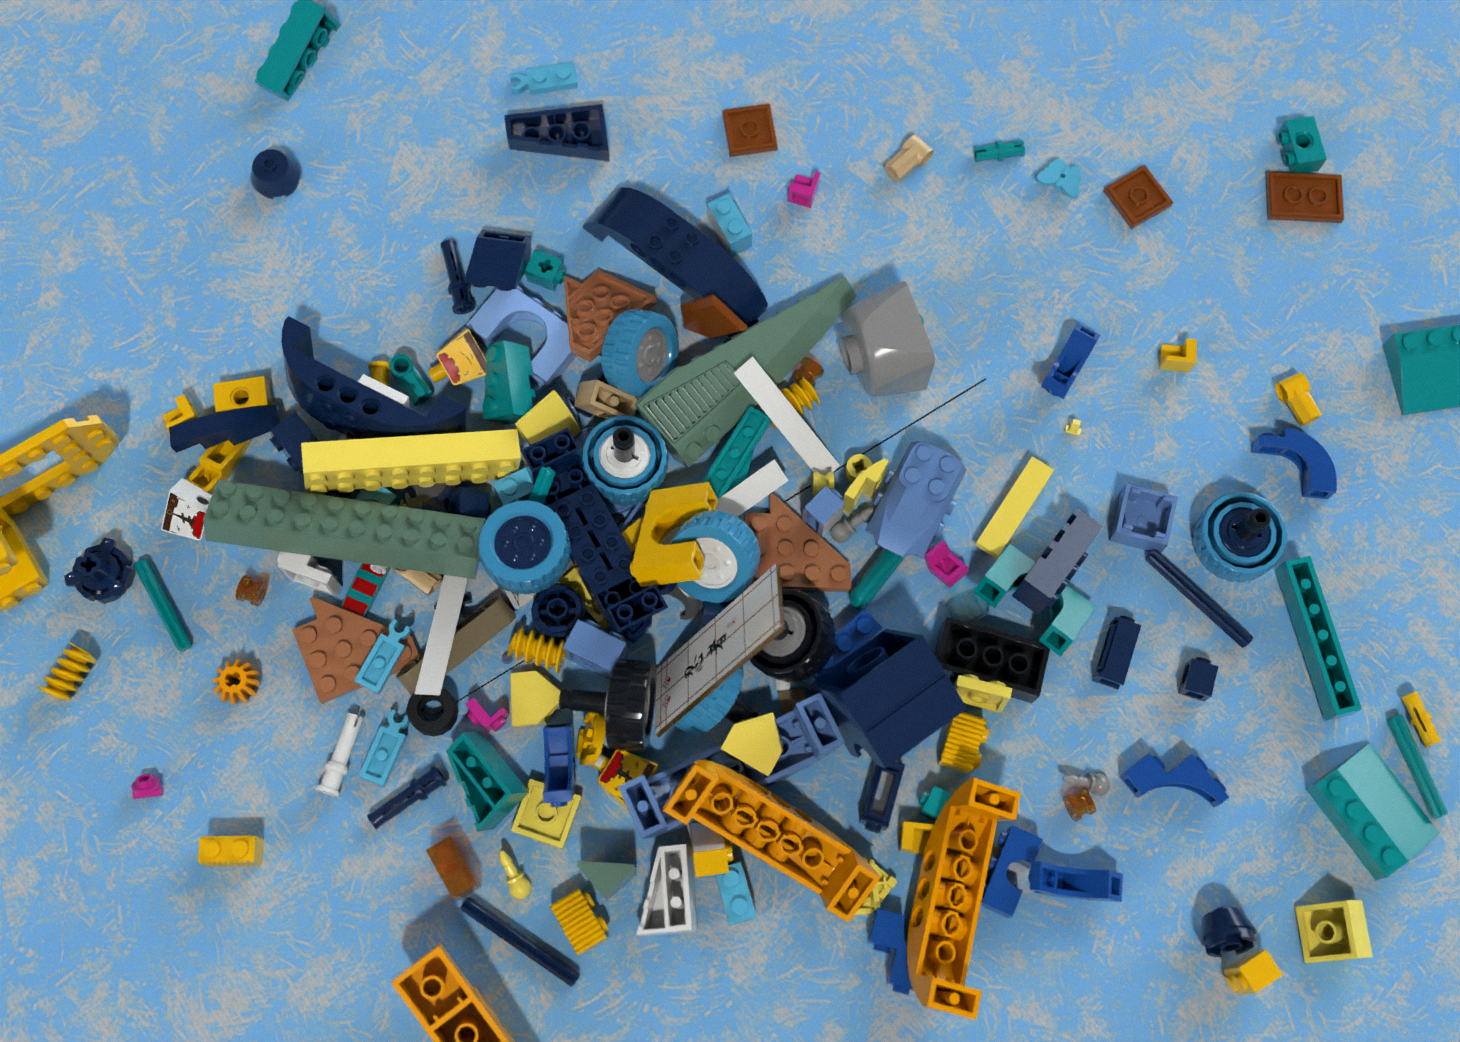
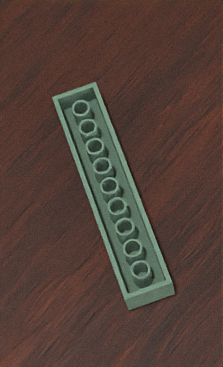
(343, 529)

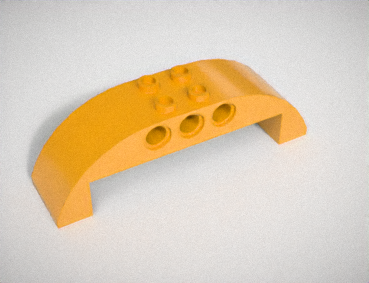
(774, 834)
(952, 893)

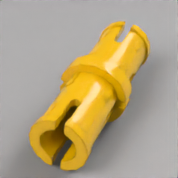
(1423, 722)

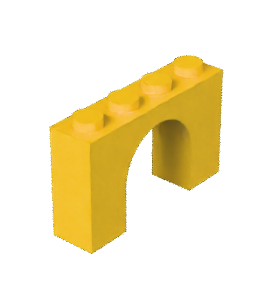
(664, 511)

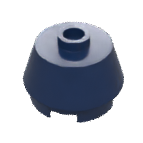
(274, 174)
(557, 610)
(1226, 931)

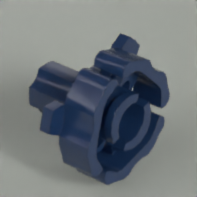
(100, 571)

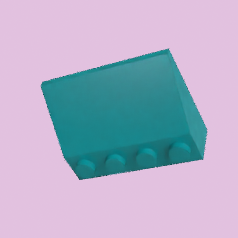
(1425, 368)
(1373, 812)

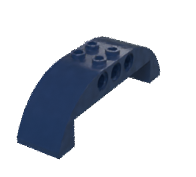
(676, 250)
(351, 406)

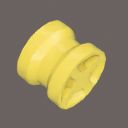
(853, 472)
(820, 481)

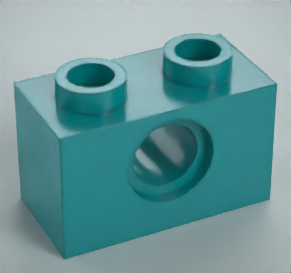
(1304, 133)

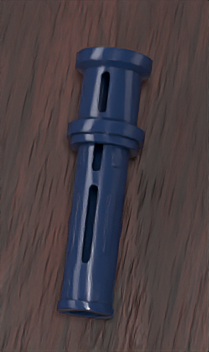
(457, 287)
(421, 792)

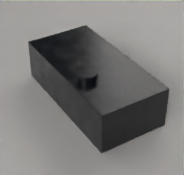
(992, 657)

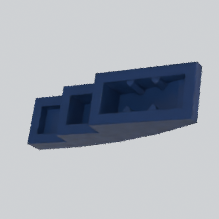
(230, 425)

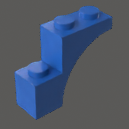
(559, 769)
(1188, 774)
(888, 934)

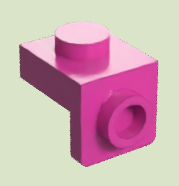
(945, 564)
(478, 715)

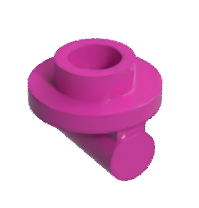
(146, 786)

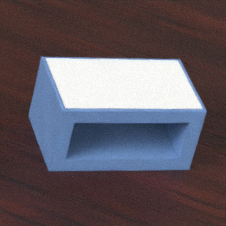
(824, 511)

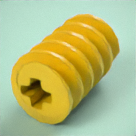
(800, 396)
(537, 649)
(67, 673)

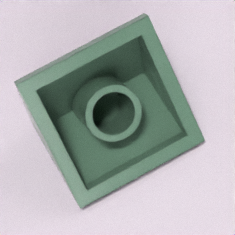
(607, 877)

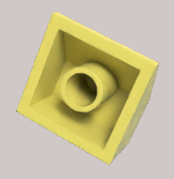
(1333, 931)

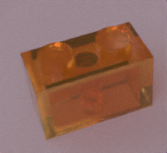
(453, 868)

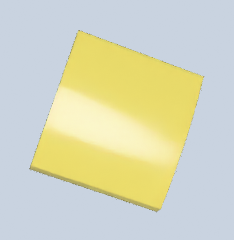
(546, 419)
(865, 483)

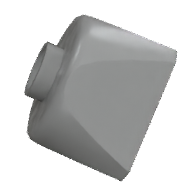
(887, 343)

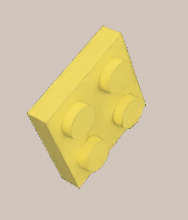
(982, 694)
(542, 821)

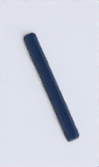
(1199, 598)
(520, 941)

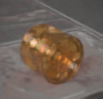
(809, 370)
(251, 590)
(1079, 804)

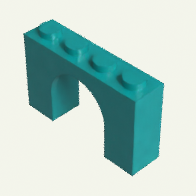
(1067, 613)

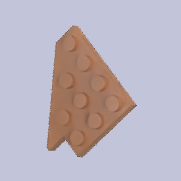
(594, 307)
(803, 556)
(338, 646)

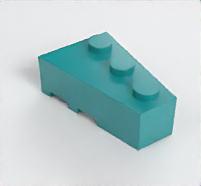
(507, 383)
(486, 779)

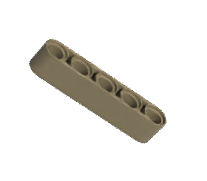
(468, 637)

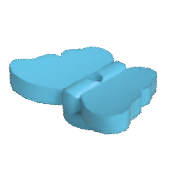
(1061, 178)

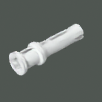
(336, 767)

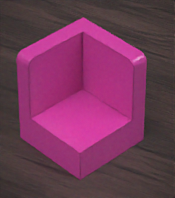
(803, 190)

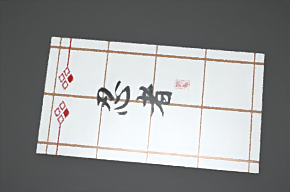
(719, 649)

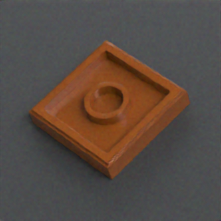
(749, 130)
(1138, 196)

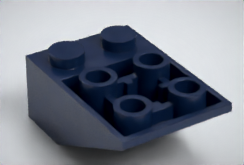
(498, 260)

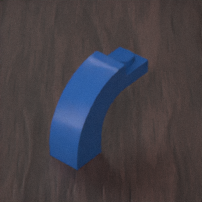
(1070, 361)
(1307, 454)
(1075, 883)

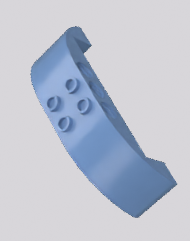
(806, 736)

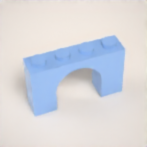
(513, 306)

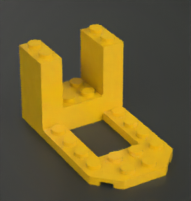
(84, 448)

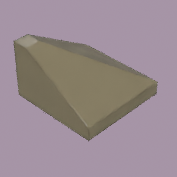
(789, 698)

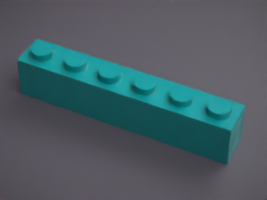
(1318, 638)

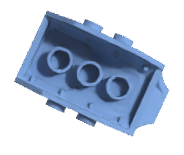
(916, 500)

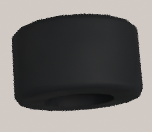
(436, 727)

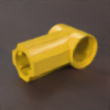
(1296, 394)

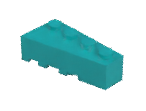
(296, 48)

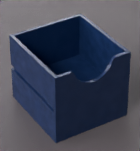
(888, 696)

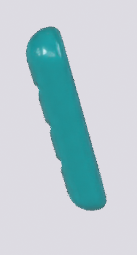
(874, 579)

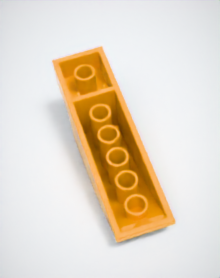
(447, 1002)

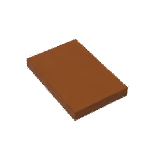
(1304, 197)

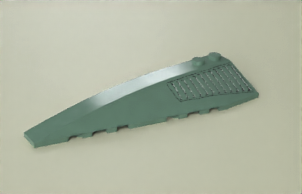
(705, 398)

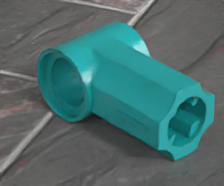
(411, 380)

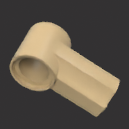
(913, 154)
(423, 581)

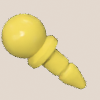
(519, 886)

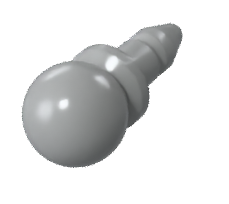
(842, 531)
(1097, 783)

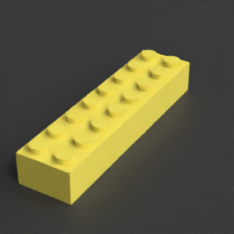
(409, 461)

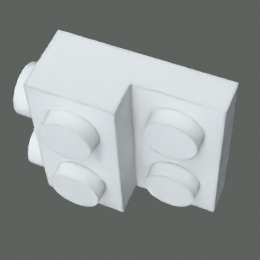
(308, 572)

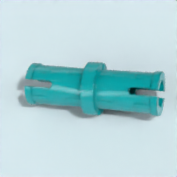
(999, 151)

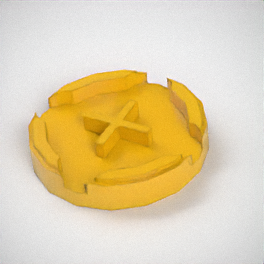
(591, 739)

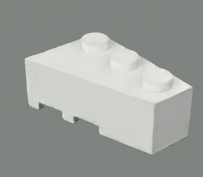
(671, 894)

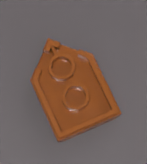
(710, 317)

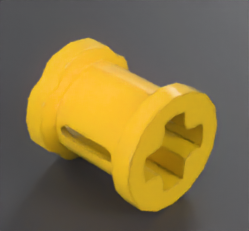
(380, 371)

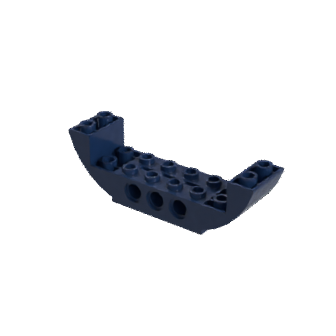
(595, 540)

